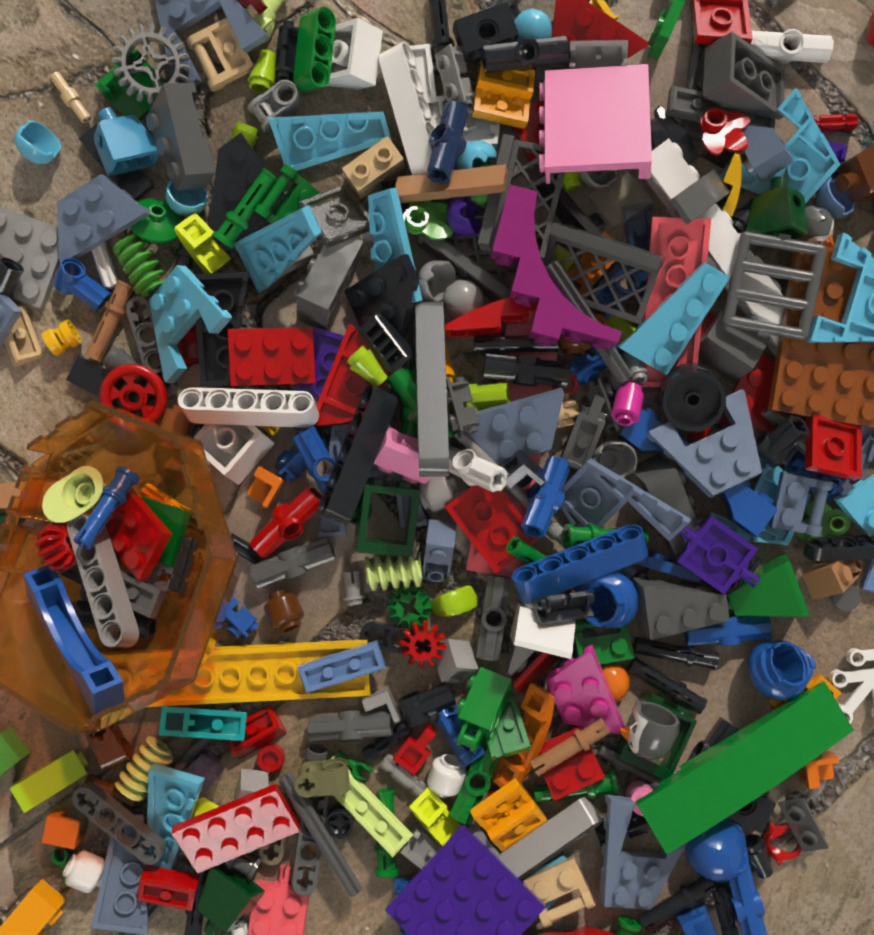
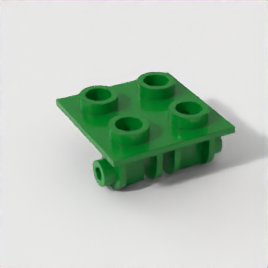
(117, 95)

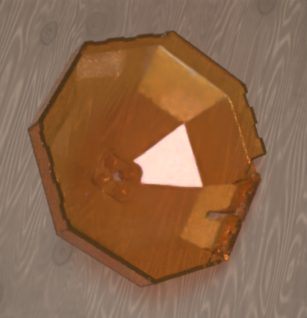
(188, 625)

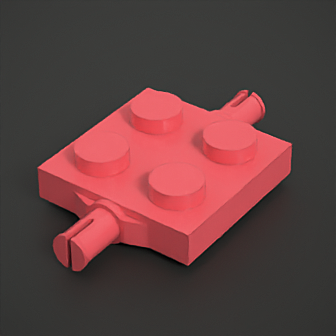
(280, 908)

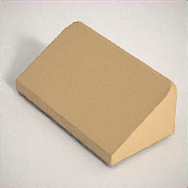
(22, 341)

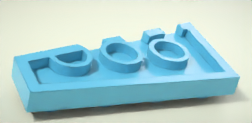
(277, 246)
(669, 329)
(859, 505)

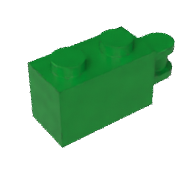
(482, 706)

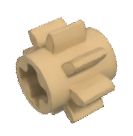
(568, 412)

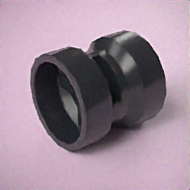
(338, 826)

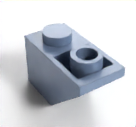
(765, 151)
(439, 551)

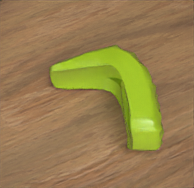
(454, 602)

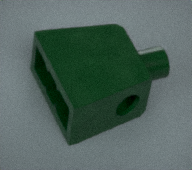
(778, 211)
(227, 899)

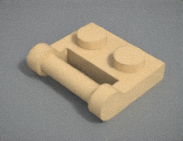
(233, 58)
(556, 882)

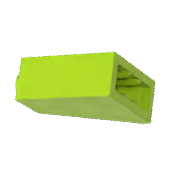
(49, 779)

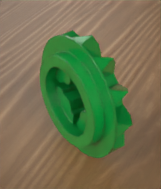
(405, 595)

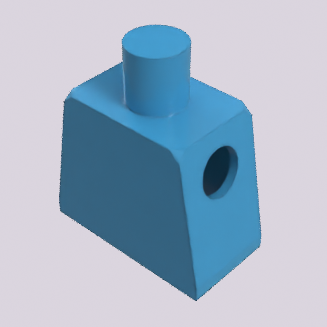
(123, 143)

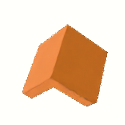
(266, 486)
(818, 769)
(62, 830)

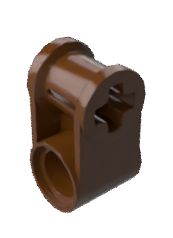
(110, 747)

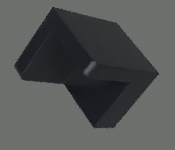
(522, 470)

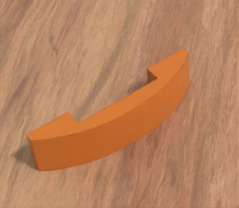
(536, 720)

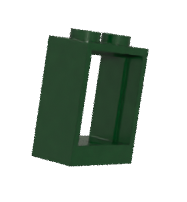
(386, 546)
(670, 761)

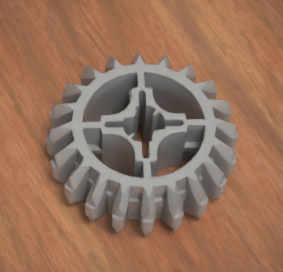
(144, 39)

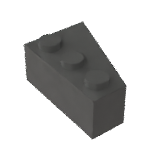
(179, 136)
(326, 281)
(666, 484)
(677, 607)

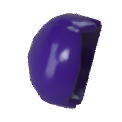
(461, 216)

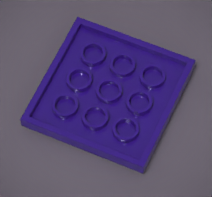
(465, 893)

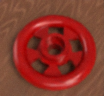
(129, 373)

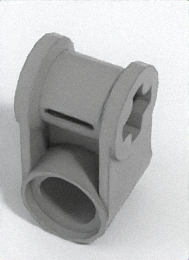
(272, 103)

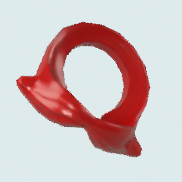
(771, 834)

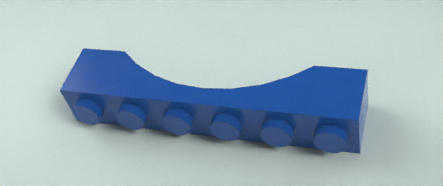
(743, 505)
(90, 669)

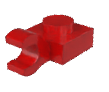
(414, 751)

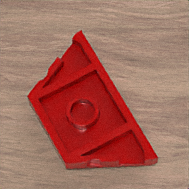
(585, 22)
(344, 386)

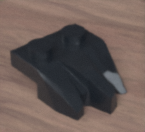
(667, 127)

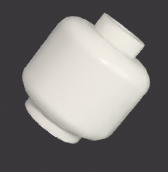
(446, 776)
(84, 871)

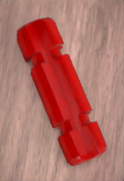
(834, 123)

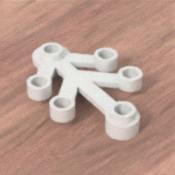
(864, 676)

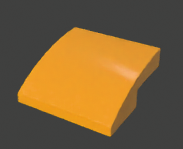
(504, 96)
(508, 815)

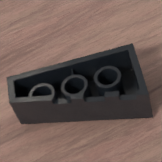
(232, 294)

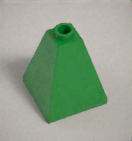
(773, 596)

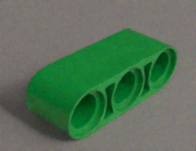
(314, 49)

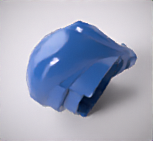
(614, 601)
(780, 669)
(719, 852)

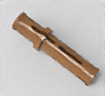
(107, 326)
(569, 747)

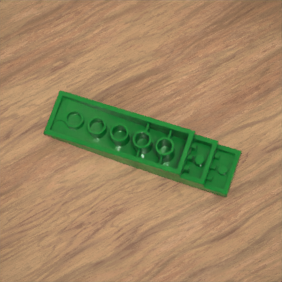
(743, 767)

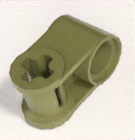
(324, 777)

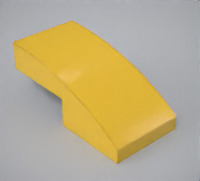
(733, 177)

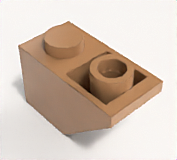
(831, 577)

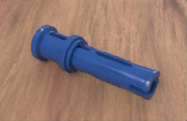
(113, 496)

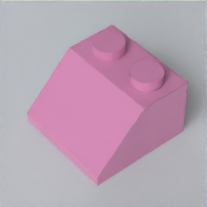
(400, 455)

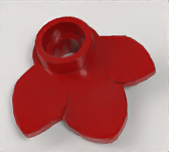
(723, 131)

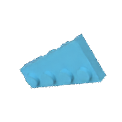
(321, 138)
(388, 231)
(170, 802)

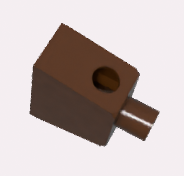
(857, 176)

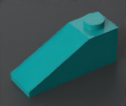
(202, 723)

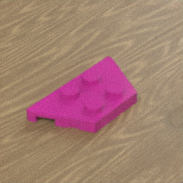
(584, 693)

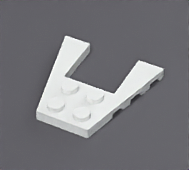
(474, 128)

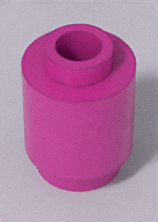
(627, 404)

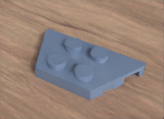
(94, 216)
(519, 424)

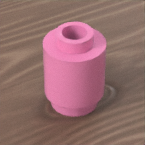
(636, 791)

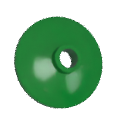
(160, 224)

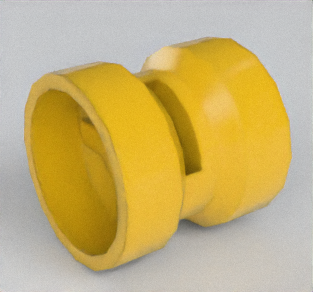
(62, 337)

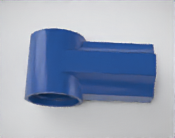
(72, 280)

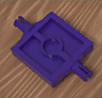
(717, 555)

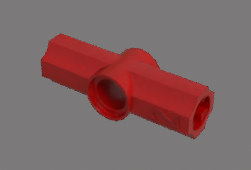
(286, 522)

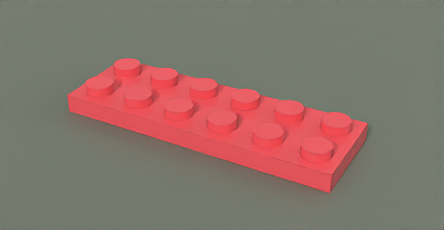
(684, 251)

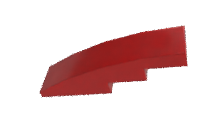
(488, 319)

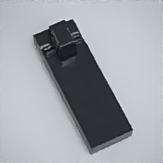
(570, 213)

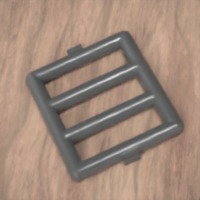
(811, 277)

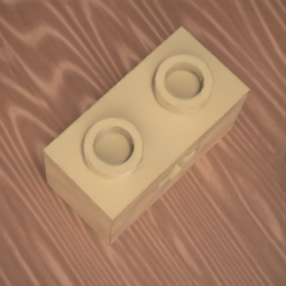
(374, 167)

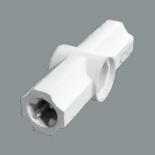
(804, 46)
(476, 470)

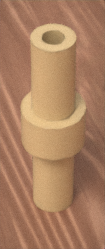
(70, 97)

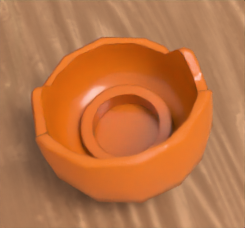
(617, 679)

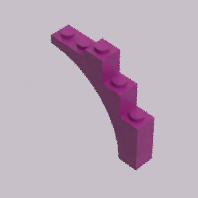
(554, 314)

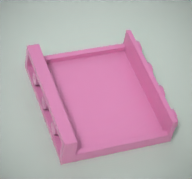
(596, 120)

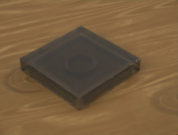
(338, 215)

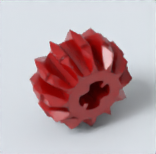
(56, 547)
(423, 654)

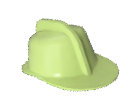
(73, 495)

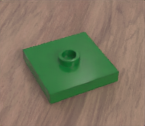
(176, 521)

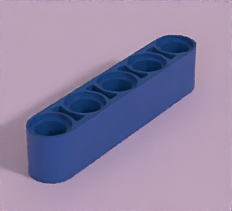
(580, 563)

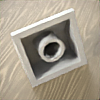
(355, 55)
(234, 448)
(547, 638)

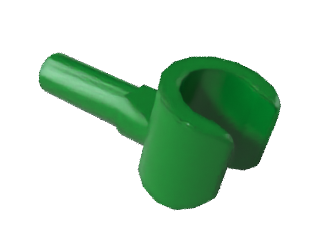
(356, 767)
(60, 861)

